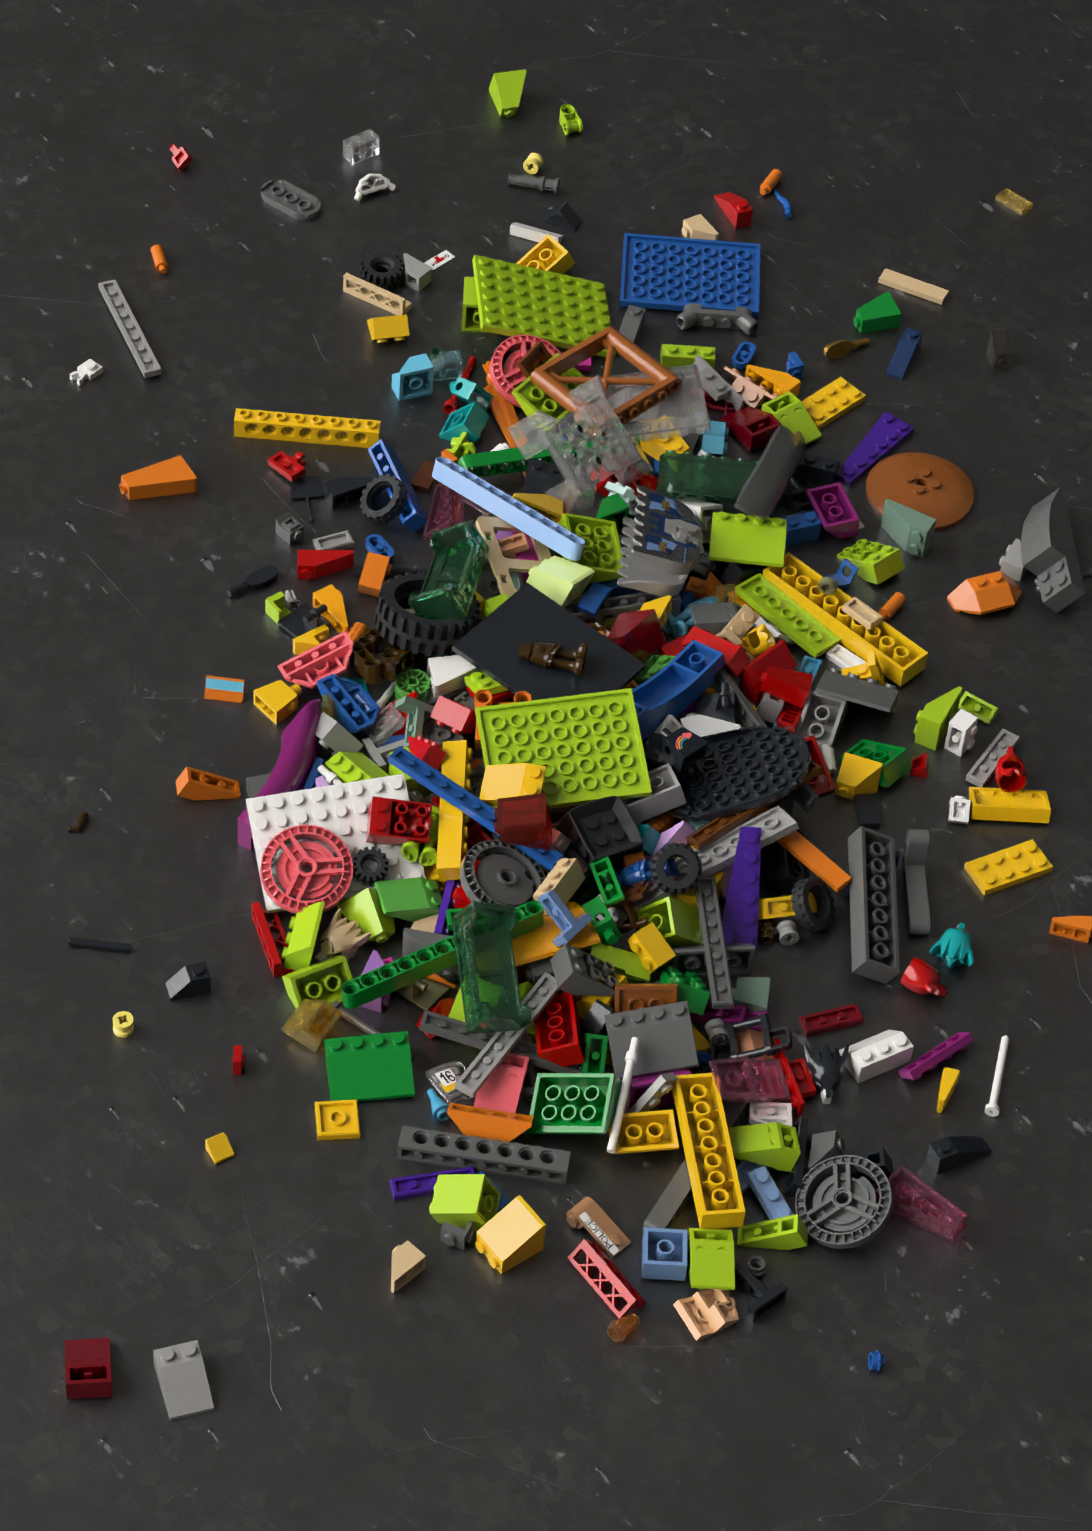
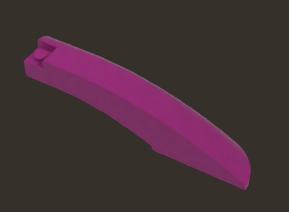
(293, 765)

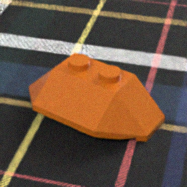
(985, 594)
(489, 1122)

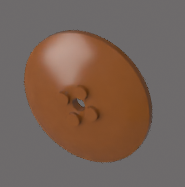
(945, 492)

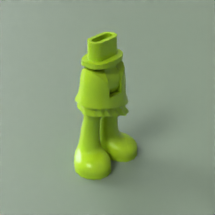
(429, 855)

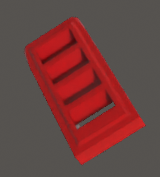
(790, 724)

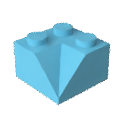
(414, 378)

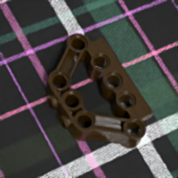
(391, 664)

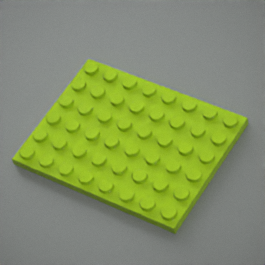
(538, 303)
(583, 740)

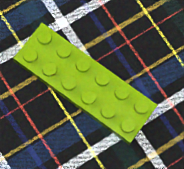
(787, 615)

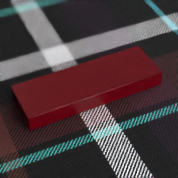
(831, 1020)

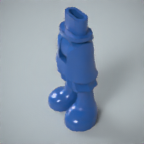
(641, 872)

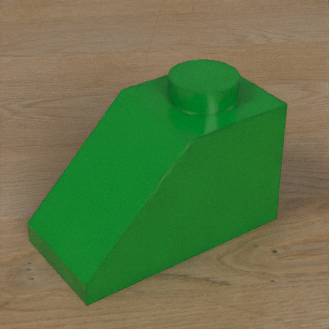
(594, 1053)

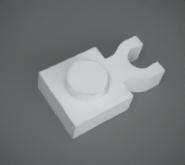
(87, 370)

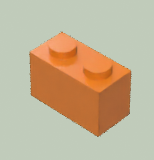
(374, 574)

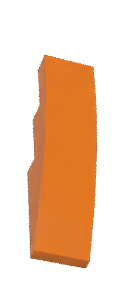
(1072, 927)

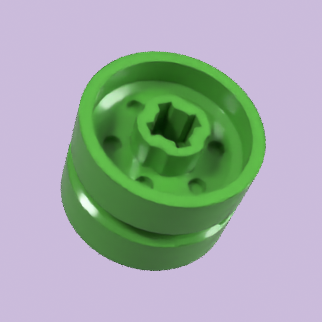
(413, 681)

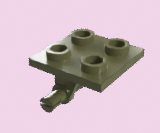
(424, 992)

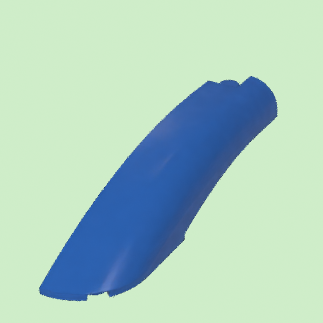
(676, 685)

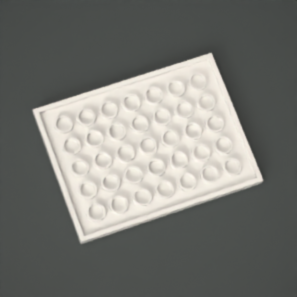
(342, 811)

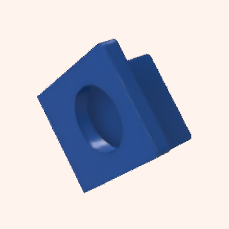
(842, 580)

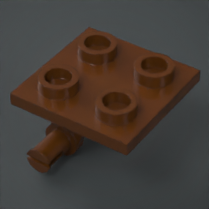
(633, 893)

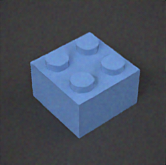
(664, 1254)

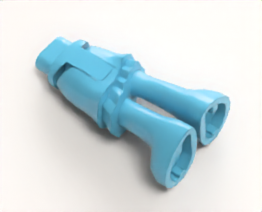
(678, 625)

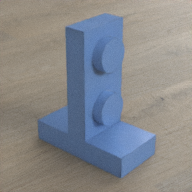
(562, 917)

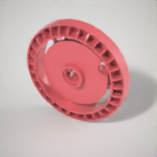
(512, 375)
(302, 855)

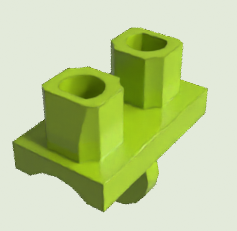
(461, 446)

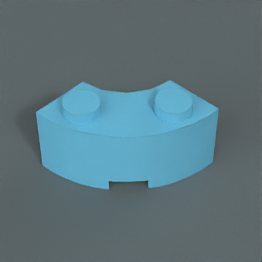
(714, 439)

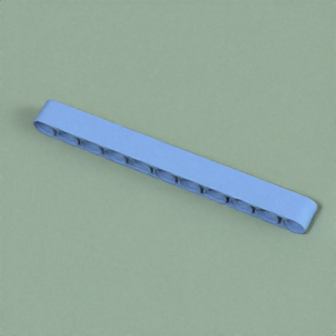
(508, 508)

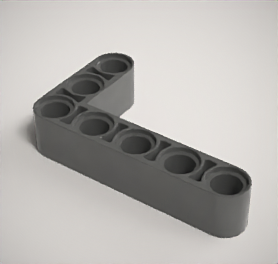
(915, 881)

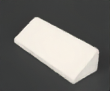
(532, 233)

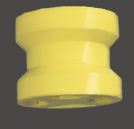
(533, 163)
(126, 1028)

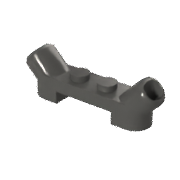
(696, 316)

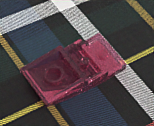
(749, 1080)

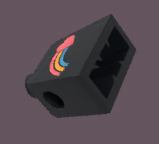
(682, 747)

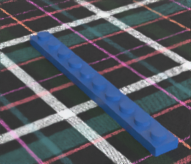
(462, 800)

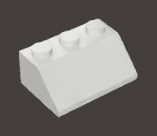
(878, 1054)

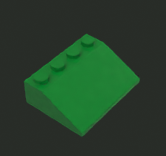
(369, 1067)
(574, 1103)

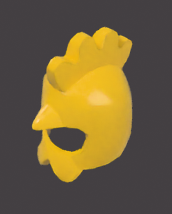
(757, 641)

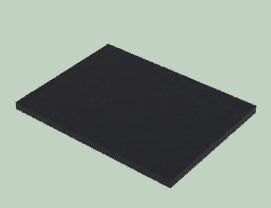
(538, 619)

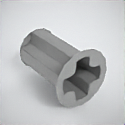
(292, 600)

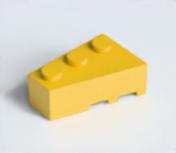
(659, 446)

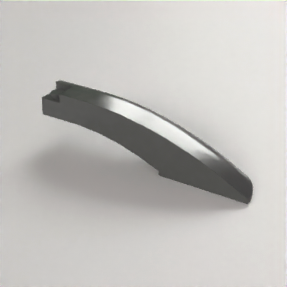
(771, 473)

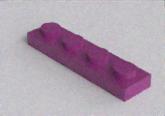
(939, 1053)

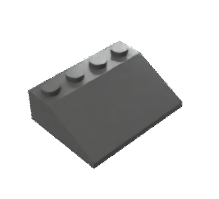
(858, 691)
(664, 1039)

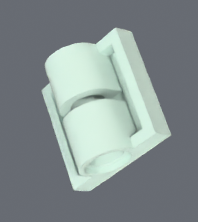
(625, 493)

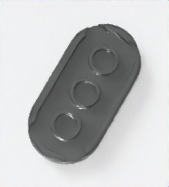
(291, 199)

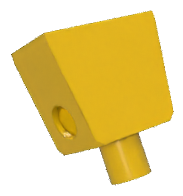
(277, 700)

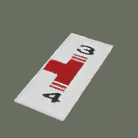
(439, 259)

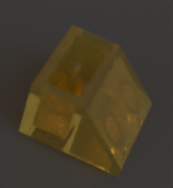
(312, 1023)

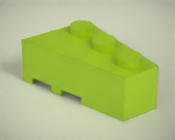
(624, 963)

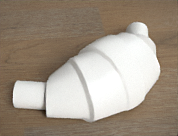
(372, 183)

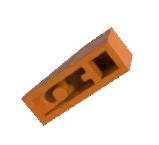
(202, 785)

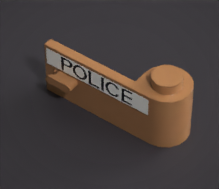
(598, 1224)

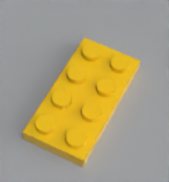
(832, 402)
(1008, 867)

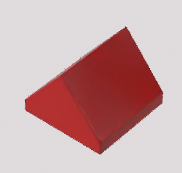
(920, 766)

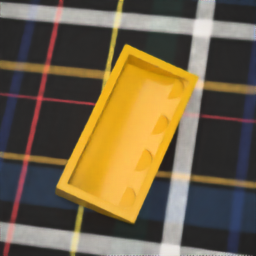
(1017, 806)

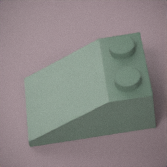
(908, 528)

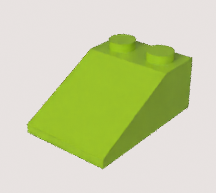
(935, 719)

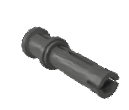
(541, 183)

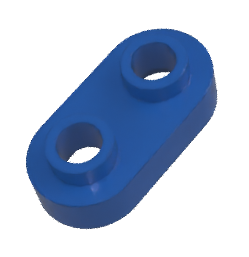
(743, 355)
(378, 545)

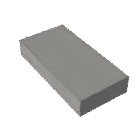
(336, 541)

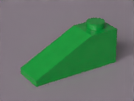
(607, 881)

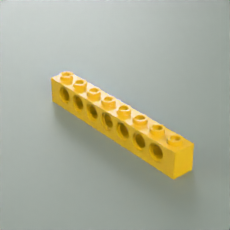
(306, 428)

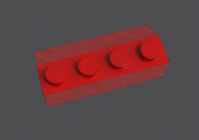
(560, 1031)

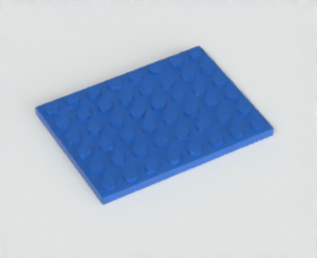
(682, 271)

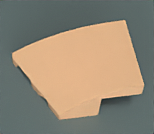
(707, 1312)

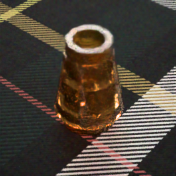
(622, 1327)

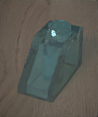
(447, 365)

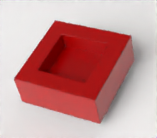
(238, 1060)

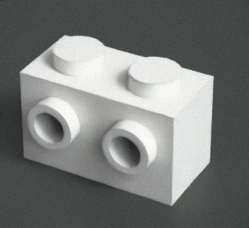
(961, 733)

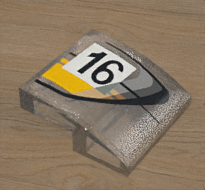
(444, 1079)

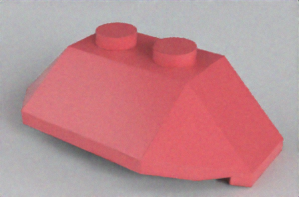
(318, 662)

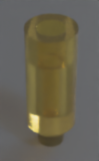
(328, 706)

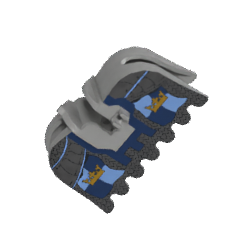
(659, 545)

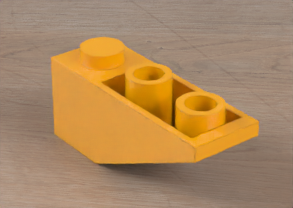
(773, 380)

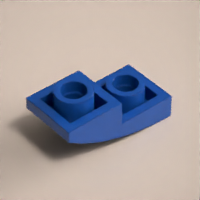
(594, 598)

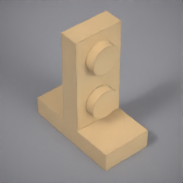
(739, 625)

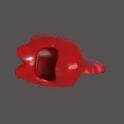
(1010, 772)
(923, 978)

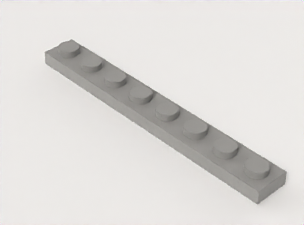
(129, 328)
(504, 1041)

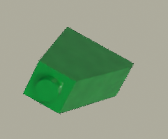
(878, 314)

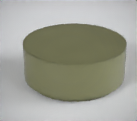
(827, 585)

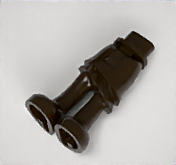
(548, 654)

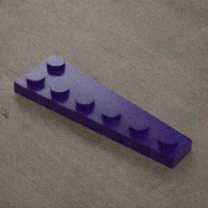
(742, 898)

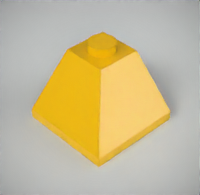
(857, 776)

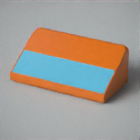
(224, 689)

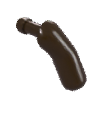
(80, 822)

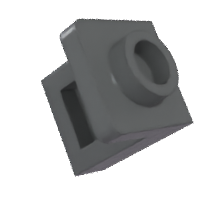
(457, 1236)

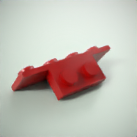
(797, 1079)

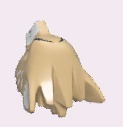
(342, 938)

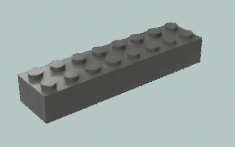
(873, 905)

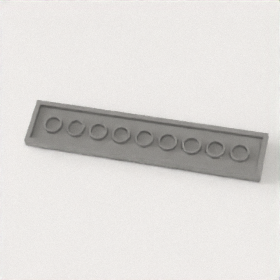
(721, 853)

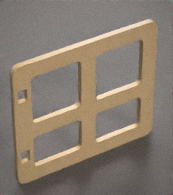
(502, 565)

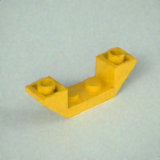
(781, 907)

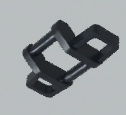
(768, 1033)

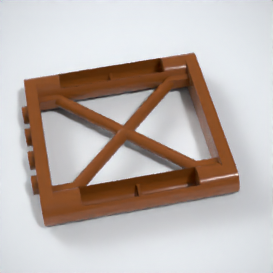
(664, 381)

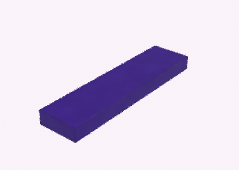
(421, 1184)

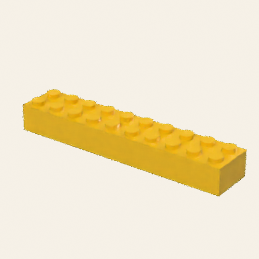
(896, 653)

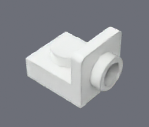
(959, 810)

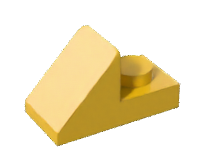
(310, 639)

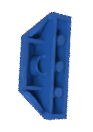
(352, 703)

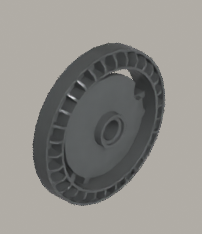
(502, 875)
(853, 1218)

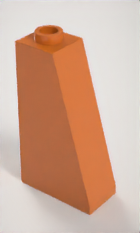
(159, 479)

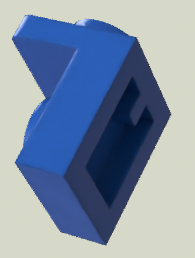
(794, 365)

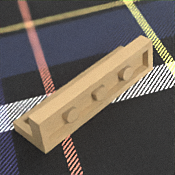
(375, 295)

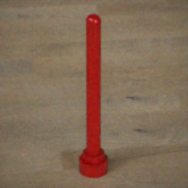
(451, 404)

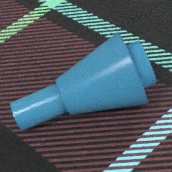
(438, 1105)

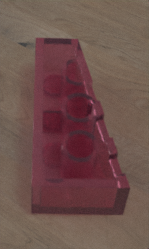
(445, 510)
(924, 1206)

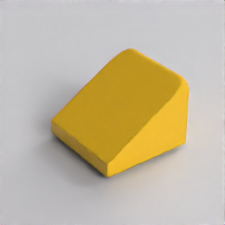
(219, 1148)

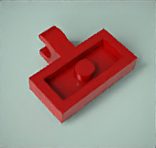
(289, 467)

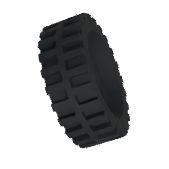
(415, 632)

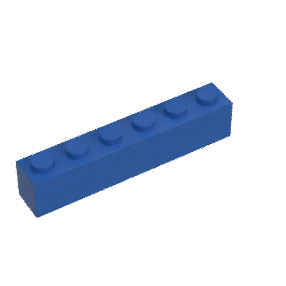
(387, 462)

